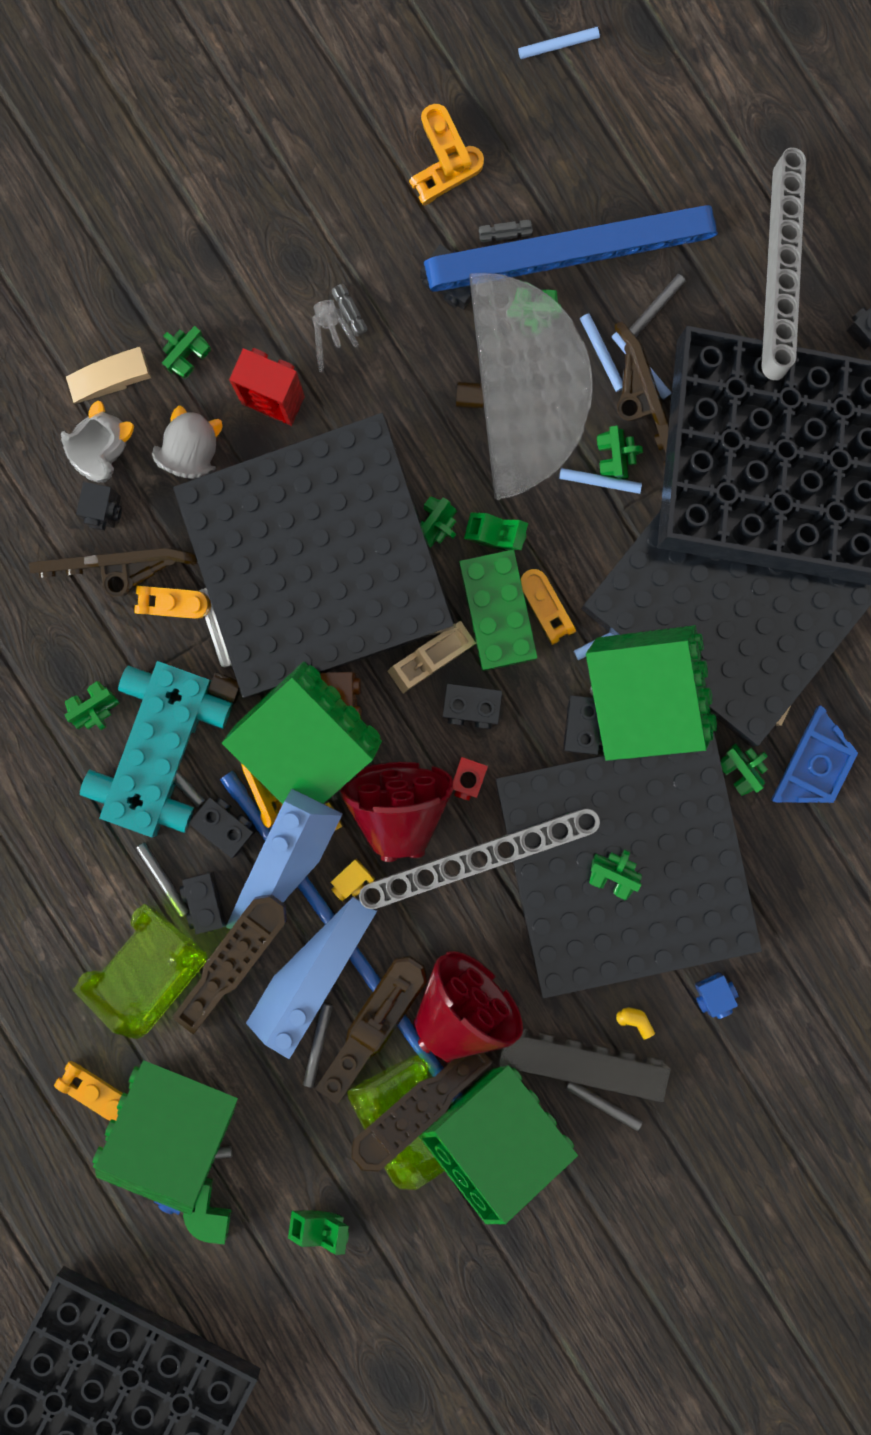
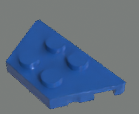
(817, 764)

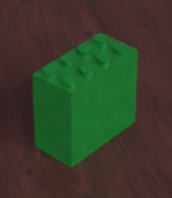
(651, 693)
(303, 738)
(164, 1137)
(498, 1145)

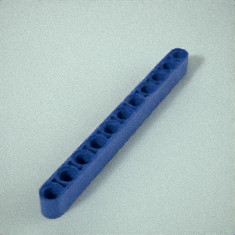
(572, 247)

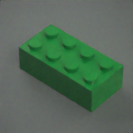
(497, 610)

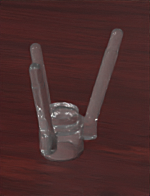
(327, 316)

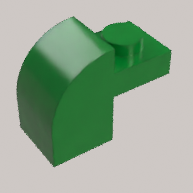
(496, 532)
(208, 1222)
(319, 1229)

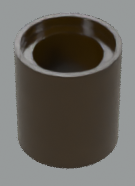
(469, 395)
(224, 688)

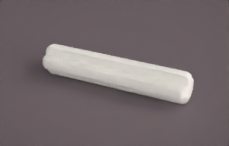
(217, 636)

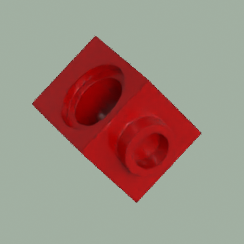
(477, 769)

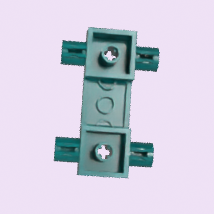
(155, 749)

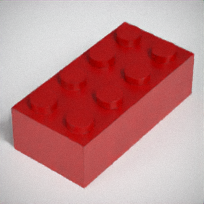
(267, 385)

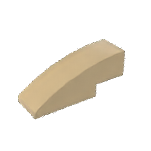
(108, 375)
(431, 657)

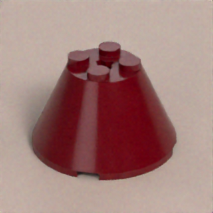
(398, 806)
(465, 1010)

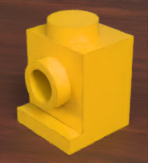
(351, 880)

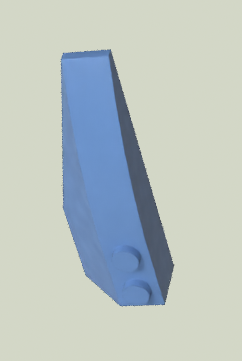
(289, 851)
(307, 979)

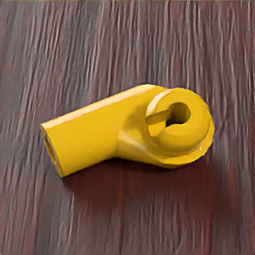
(636, 1018)

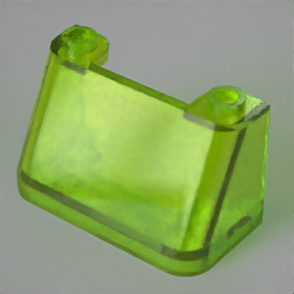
(142, 975)
(374, 1097)

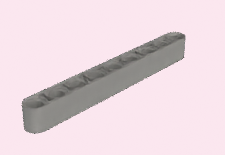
(784, 264)
(468, 868)

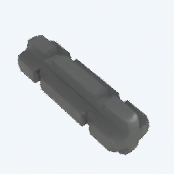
(505, 231)
(349, 310)

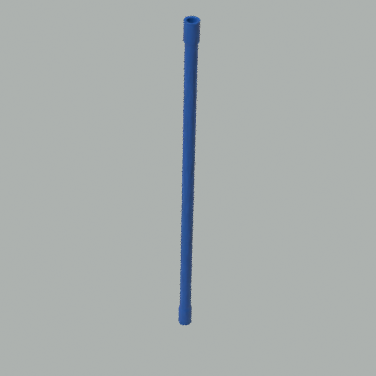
(240, 794)

